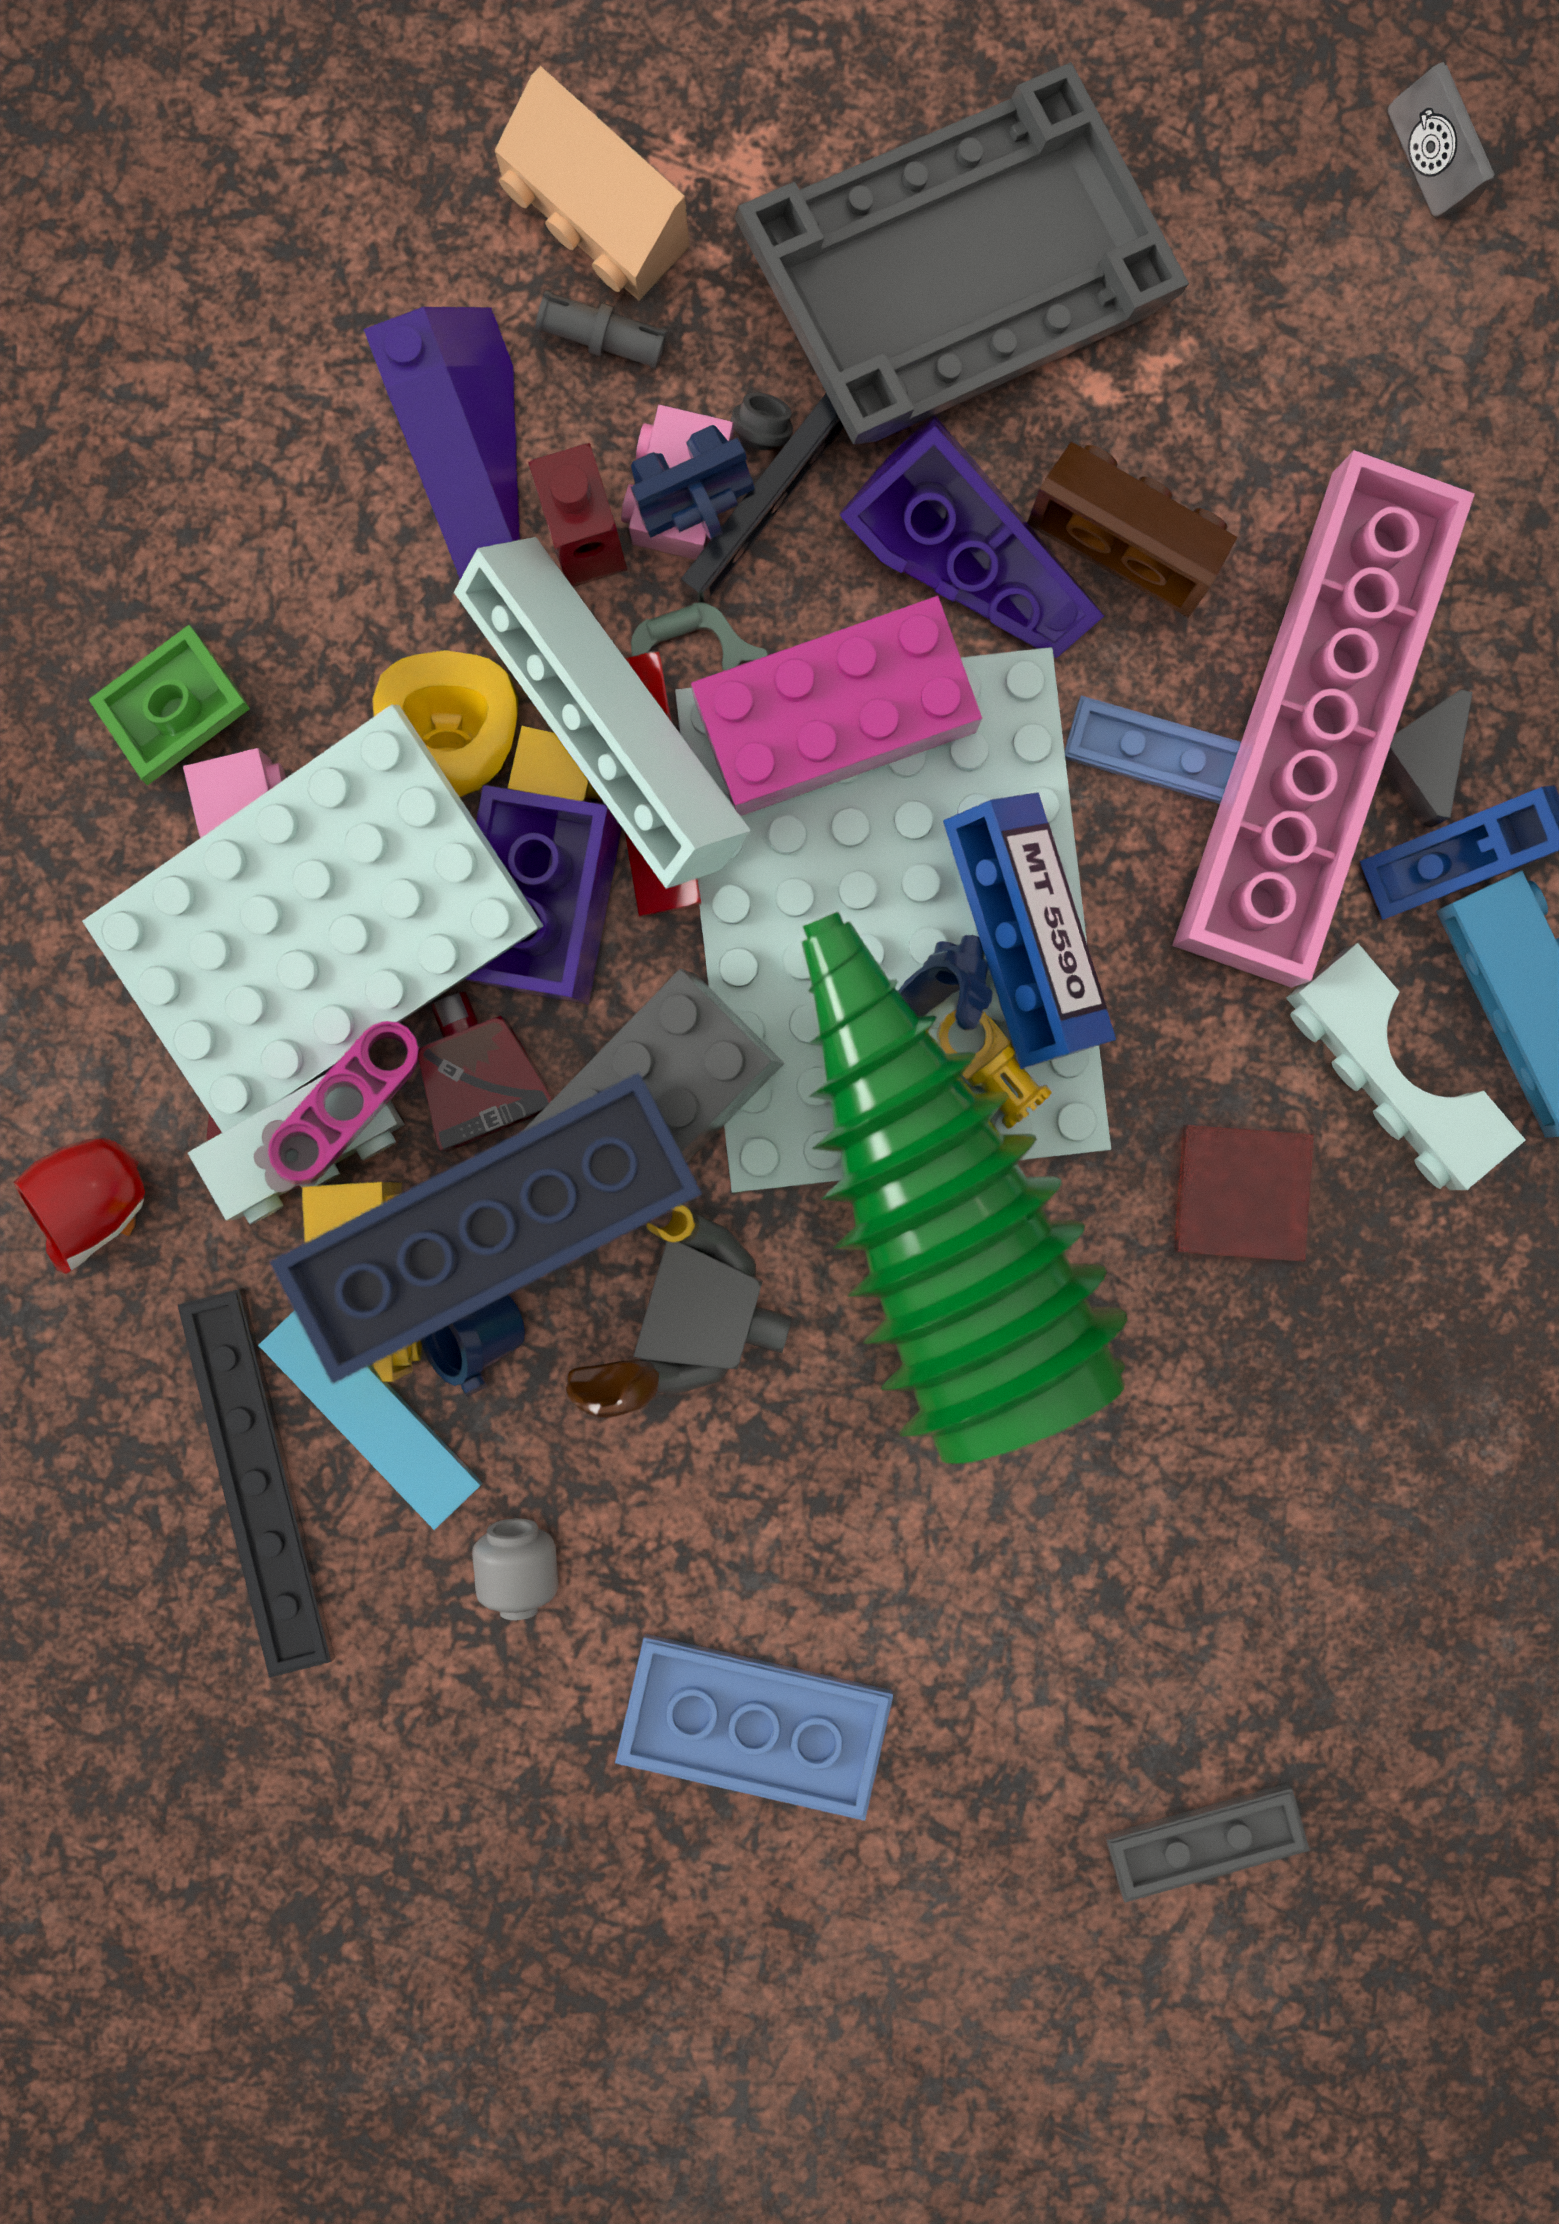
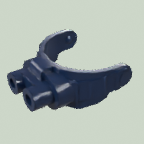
(946, 972)

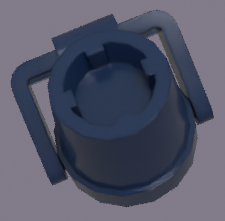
(475, 1343)

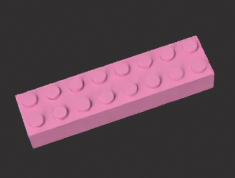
(1323, 720)

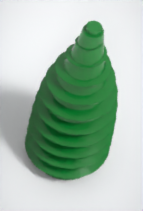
(951, 1226)

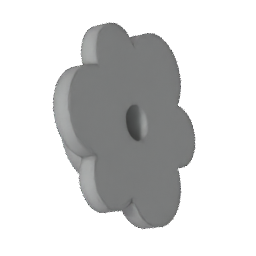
(307, 1156)

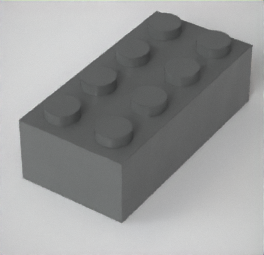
(691, 1056)

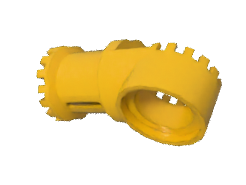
(990, 1062)

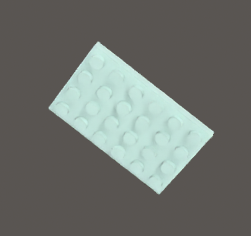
(312, 919)

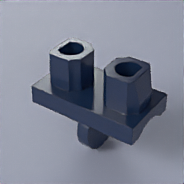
(693, 489)

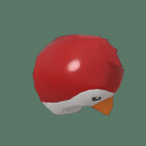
(82, 1198)

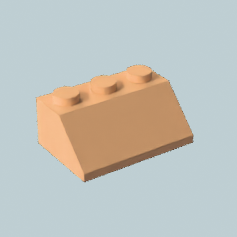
(591, 187)

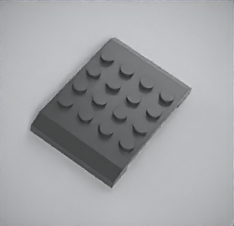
(963, 257)

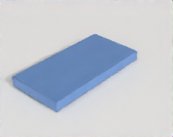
(754, 1727)

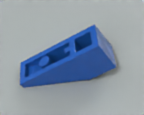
(1465, 852)

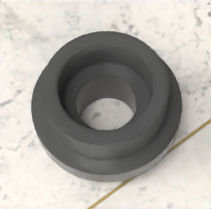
(762, 421)

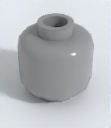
(515, 1568)

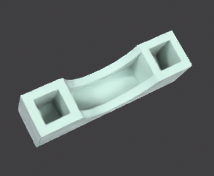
(1350, 1011)

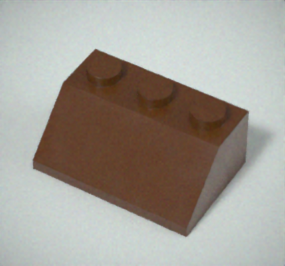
(1131, 527)

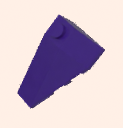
(458, 416)
(955, 531)

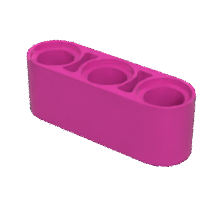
(351, 1071)

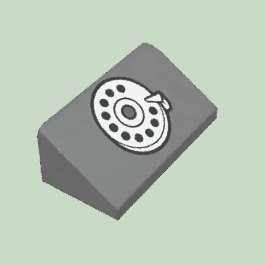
(1441, 142)

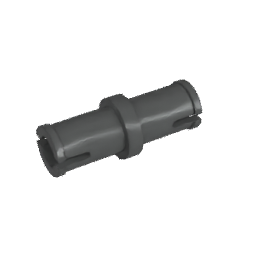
(601, 329)

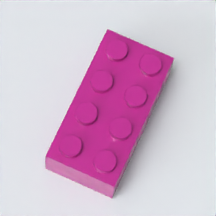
(837, 706)

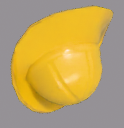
(455, 701)

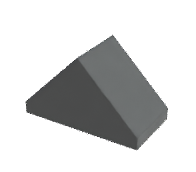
(1427, 759)

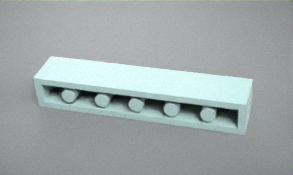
(601, 711)

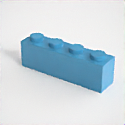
(1515, 974)

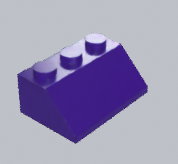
(564, 867)

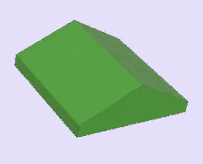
(169, 704)

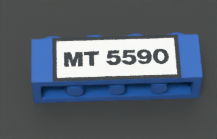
(1029, 929)

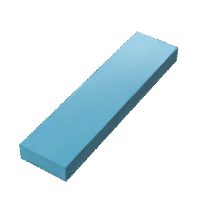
(378, 1426)

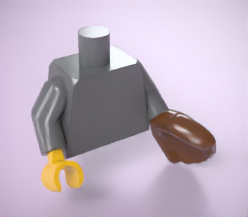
(693, 1322)

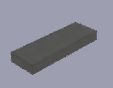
(1206, 1842)

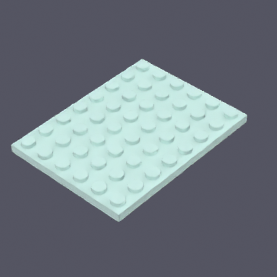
(888, 867)

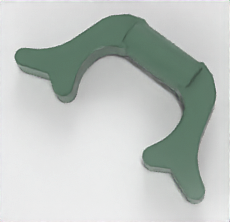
(691, 618)

